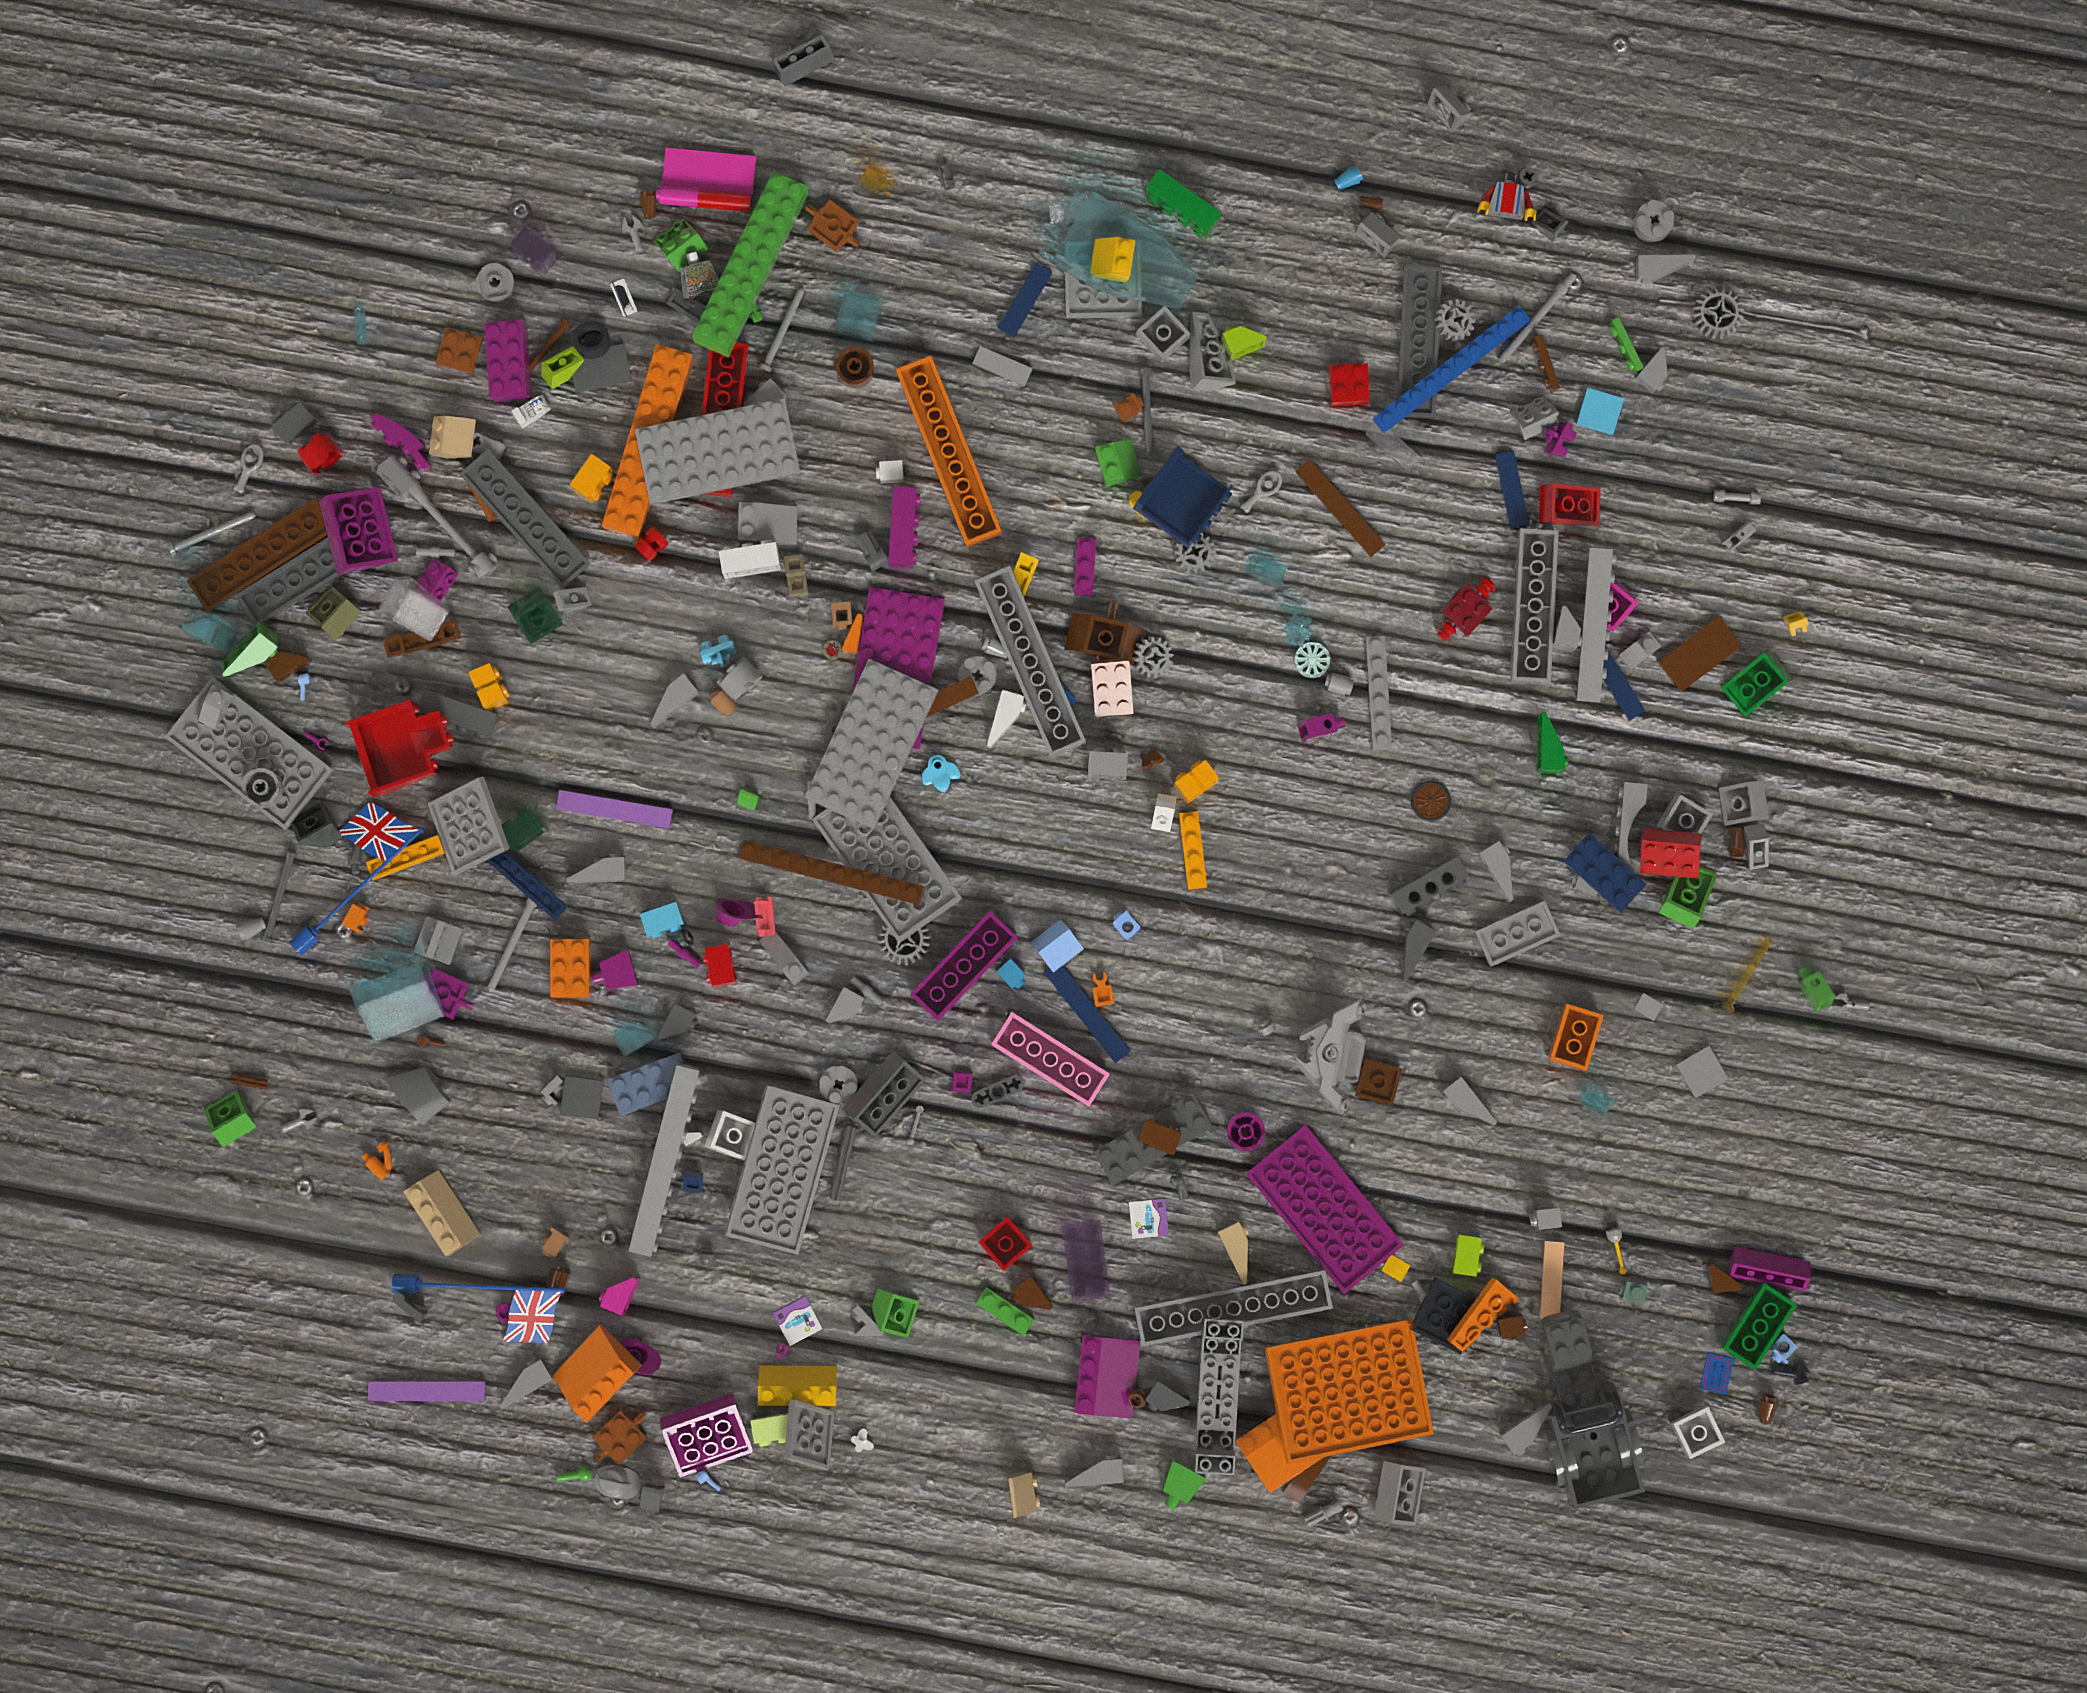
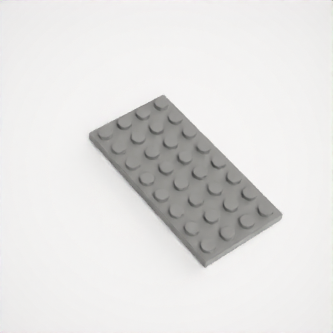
(717, 451)
(250, 742)
(871, 744)
(896, 853)
(781, 1170)

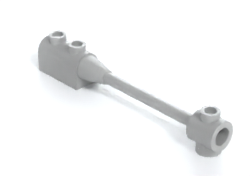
(405, 484)

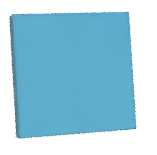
(1600, 411)

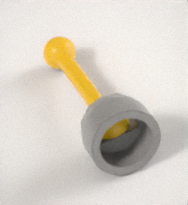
(1614, 1235)

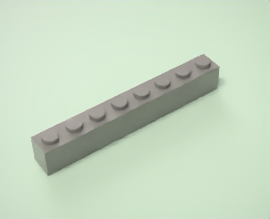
(1595, 624)

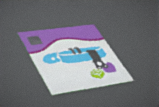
(1148, 1218)
(797, 1321)

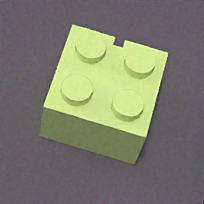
(769, 1429)

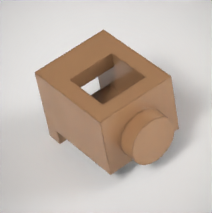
(842, 608)
(554, 1243)

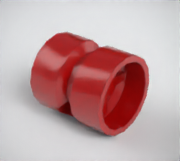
(644, 544)

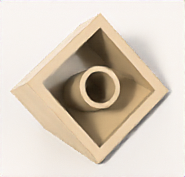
(452, 437)

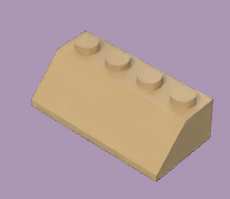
(442, 1213)

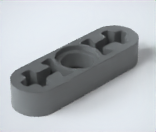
(986, 1101)

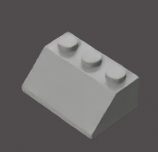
(1399, 1493)

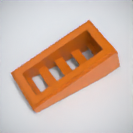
(852, 640)

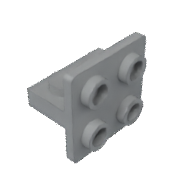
(1535, 417)
(438, 940)

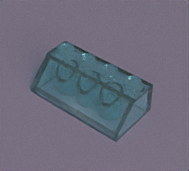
(211, 631)

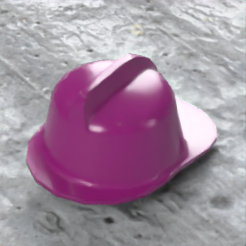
(734, 911)
(644, 1354)

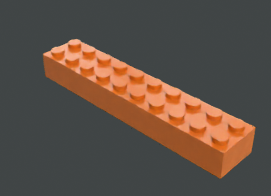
(657, 405)
(948, 451)

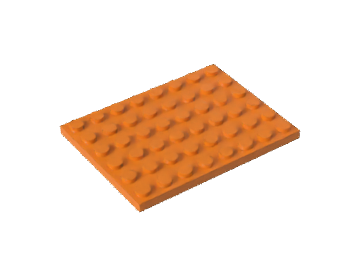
(1348, 1391)

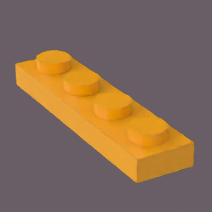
(1193, 850)
(408, 857)

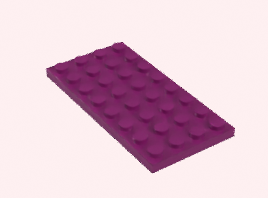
(901, 634)
(1324, 1209)

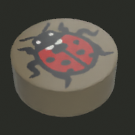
(832, 650)

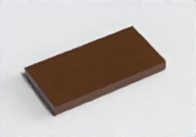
(1699, 654)

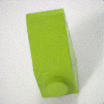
(561, 367)

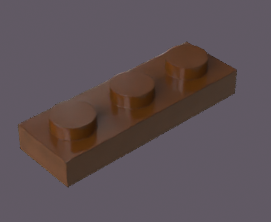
(1545, 364)

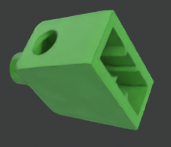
(1818, 996)
(1181, 1484)

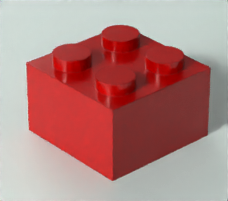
(1349, 384)
(720, 966)
(1005, 1243)

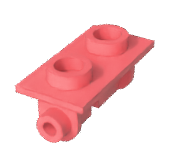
(765, 921)

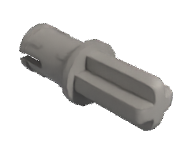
(1323, 1513)

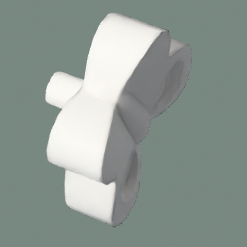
(861, 1441)

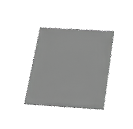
(1648, 1007)

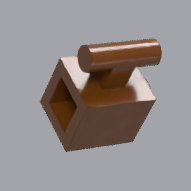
(557, 1278)

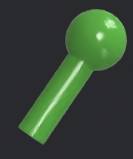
(584, 1474)

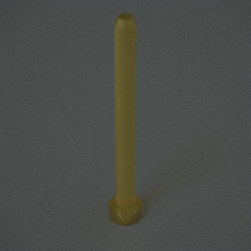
(1728, 1006)

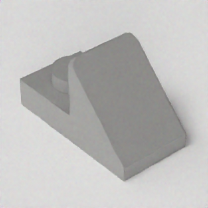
(572, 599)
(1639, 650)
(870, 1328)

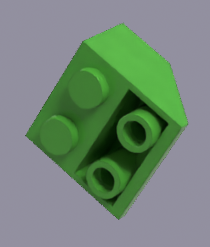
(678, 242)

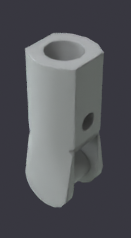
(1740, 535)

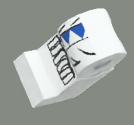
(531, 411)

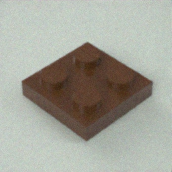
(1378, 1082)

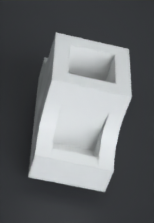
(1163, 812)

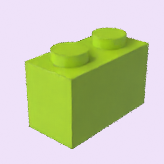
(1467, 1255)

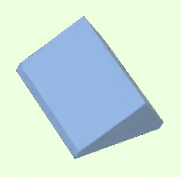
(1056, 945)

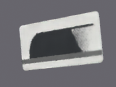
(623, 297)

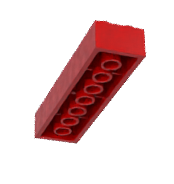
(725, 387)

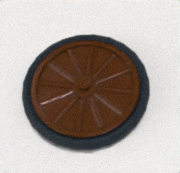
(1431, 801)

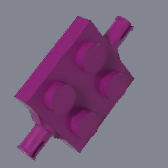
(450, 993)

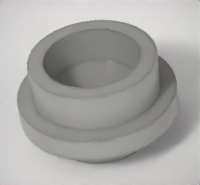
(1266, 1027)

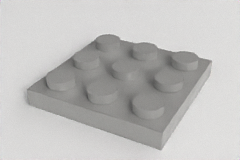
(809, 1435)

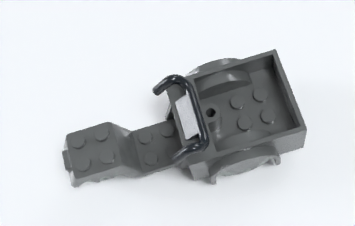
(1588, 1436)

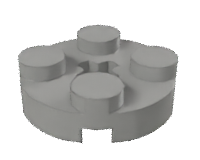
(488, 291)
(986, 669)
(842, 1074)

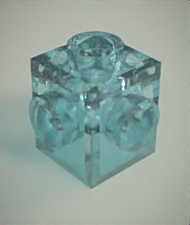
(1298, 630)

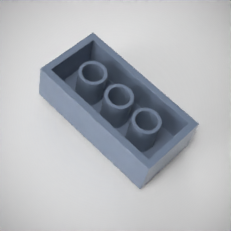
(644, 1085)

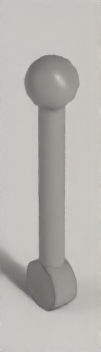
(919, 1110)

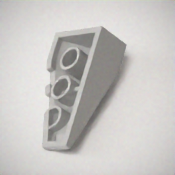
(1207, 356)

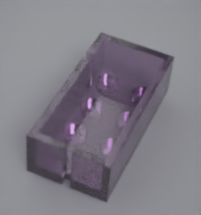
(1086, 1261)

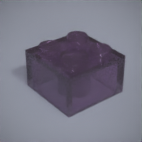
(534, 250)

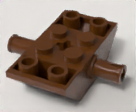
(1087, 630)

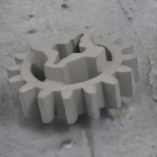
(1452, 329)
(1198, 560)
(1157, 663)

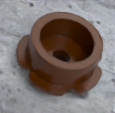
(1134, 1402)

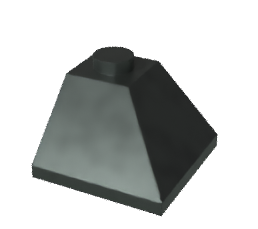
(316, 828)

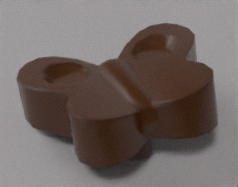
(1151, 759)

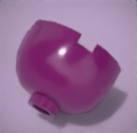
(1246, 1131)

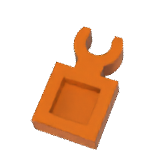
(1102, 993)

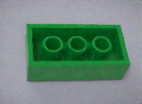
(1182, 204)
(1758, 1326)

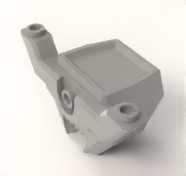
(1334, 1054)

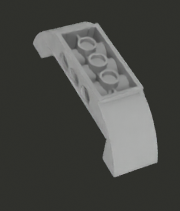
(1218, 1396)

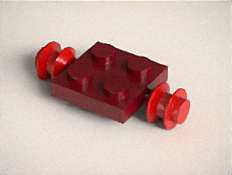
(1466, 609)

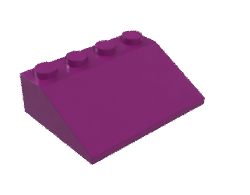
(358, 530)
(1106, 1376)
(706, 1435)

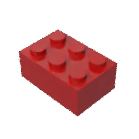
(1671, 853)

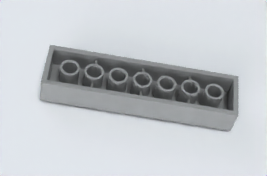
(1534, 606)

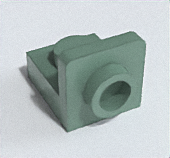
(1633, 1292)

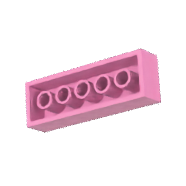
(1050, 1059)

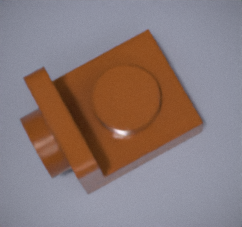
(1128, 407)

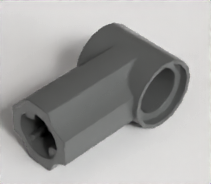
(873, 553)

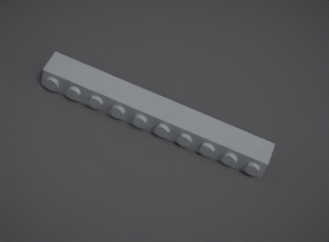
(664, 1160)

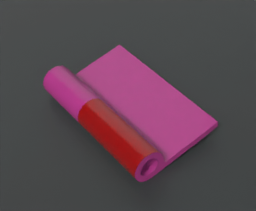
(707, 180)

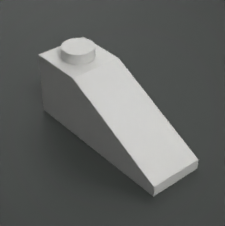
(1007, 713)

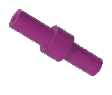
(684, 953)

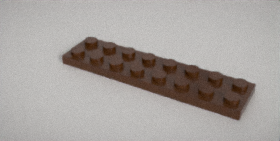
(259, 556)

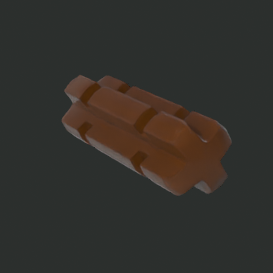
(249, 1081)

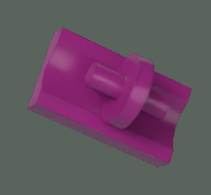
(1556, 437)

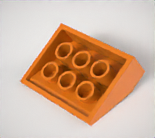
(595, 1373)
(1266, 1455)

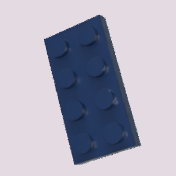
(1604, 872)

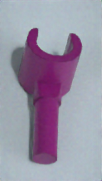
(315, 739)
(782, 1350)

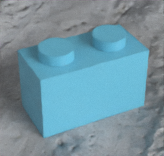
(662, 920)

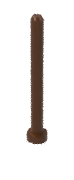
(548, 345)

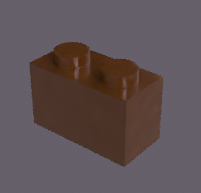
(1159, 1137)

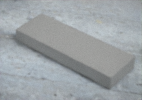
(1002, 366)

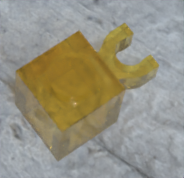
(875, 179)

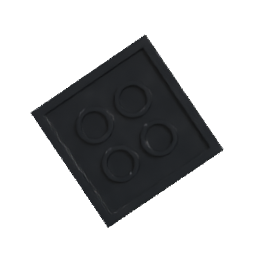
(1441, 1312)

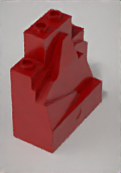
(399, 745)

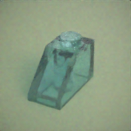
(1266, 570)
(632, 1039)
(1596, 1102)

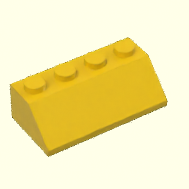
(802, 1383)

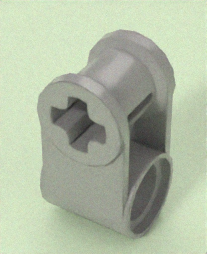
(494, 446)

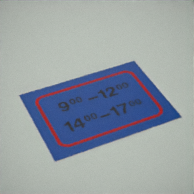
(1716, 1373)

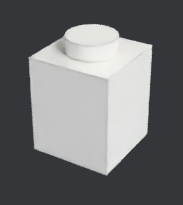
(890, 472)

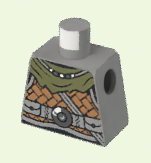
(697, 276)

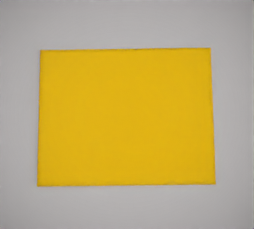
(1396, 1268)

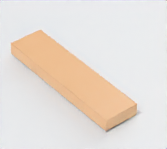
(1551, 1278)

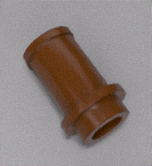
(1373, 203)

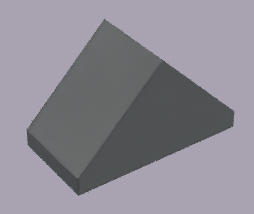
(1549, 224)

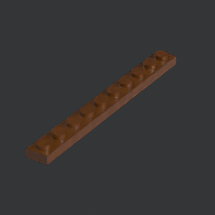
(832, 872)

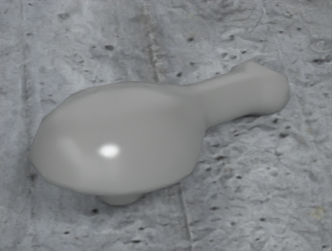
(250, 461)
(1267, 485)

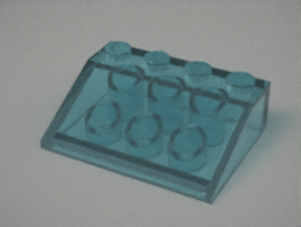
(397, 1001)

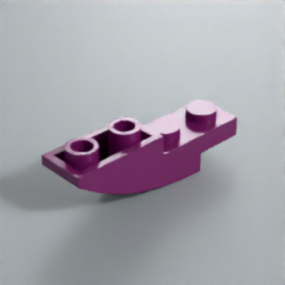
(398, 435)

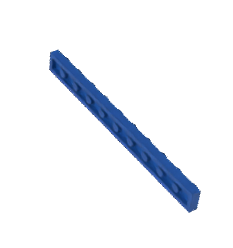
(1451, 369)

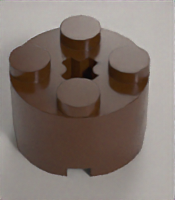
(863, 361)

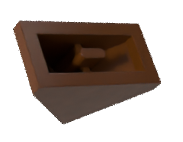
(1719, 1281)

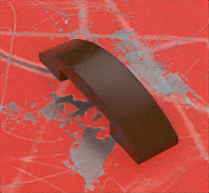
(412, 642)
(1302, 1482)

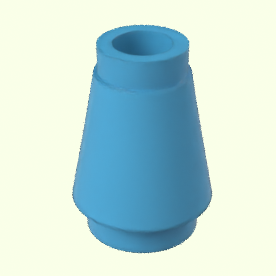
(1348, 178)

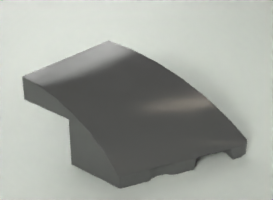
(419, 1092)

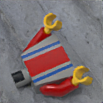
(1508, 200)

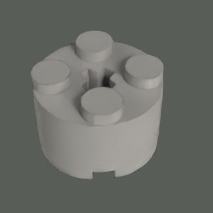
(1661, 214)
(739, 679)
(252, 792)

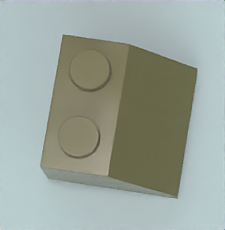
(333, 613)

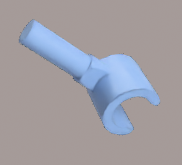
(303, 679)
(703, 1476)

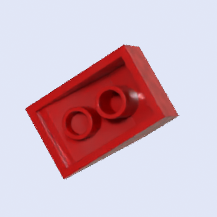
(1569, 505)

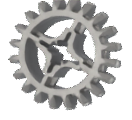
(1725, 314)
(919, 947)

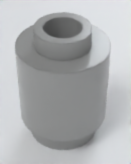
(1339, 684)

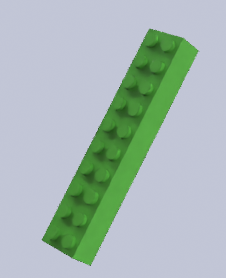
(750, 264)

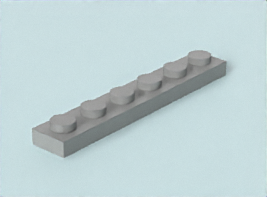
(1378, 693)

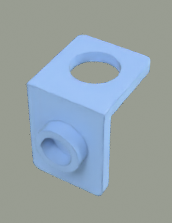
(1122, 917)
(1779, 1356)

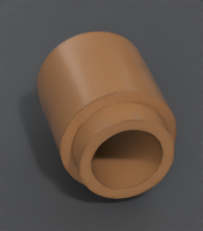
(723, 702)

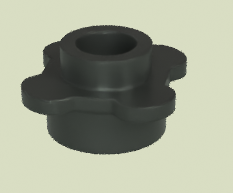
(685, 938)

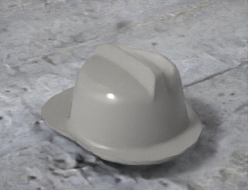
(617, 1482)

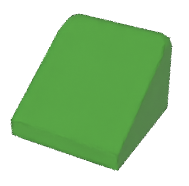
(747, 799)

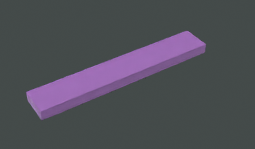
(614, 809)
(426, 1390)

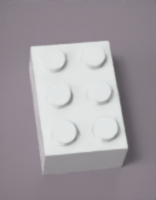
(749, 559)

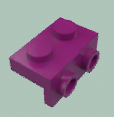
(437, 579)

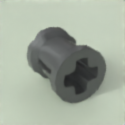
(1529, 172)

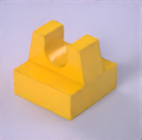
(1795, 621)

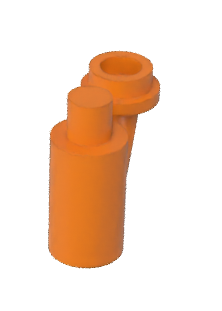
(375, 1165)

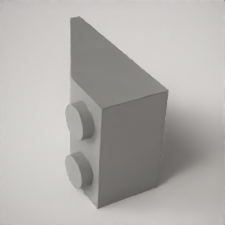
(1448, 107)
(767, 522)

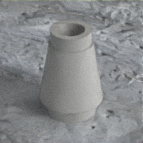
(993, 646)
(250, 928)

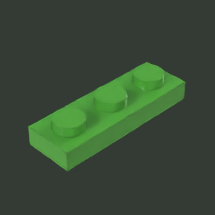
(1625, 346)
(1005, 1311)

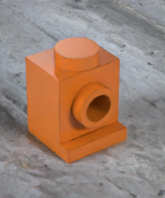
(356, 917)

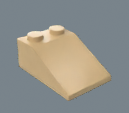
(1023, 1494)

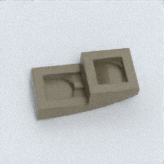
(796, 575)

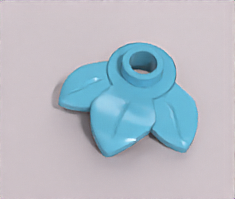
(940, 776)

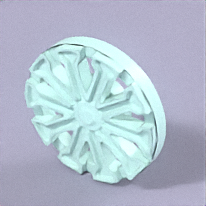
(1312, 660)

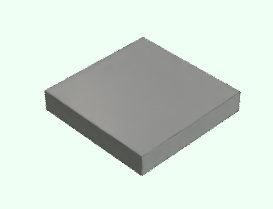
(1701, 1072)

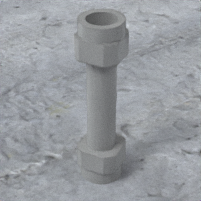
(1752, 498)

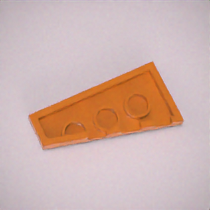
(1488, 1305)

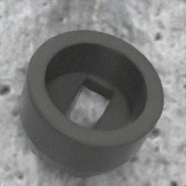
(707, 1258)

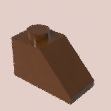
(285, 664)
(1030, 1295)

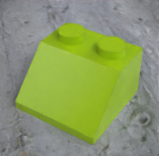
(1241, 341)

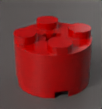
(320, 453)

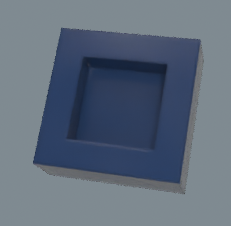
(693, 1181)

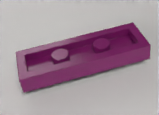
(1085, 567)

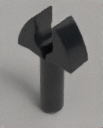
(1792, 1373)

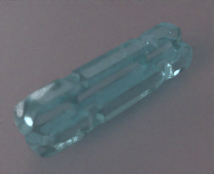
(360, 324)

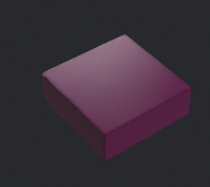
(962, 1082)

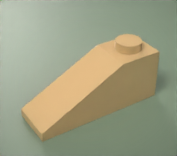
(1236, 1245)

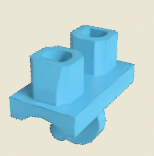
(718, 653)

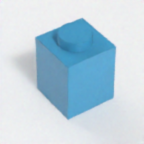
(1012, 974)

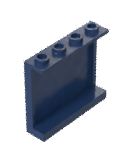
(1182, 499)

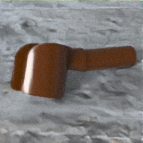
(423, 1042)

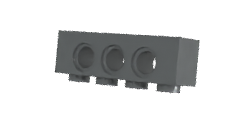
(1401, 897)

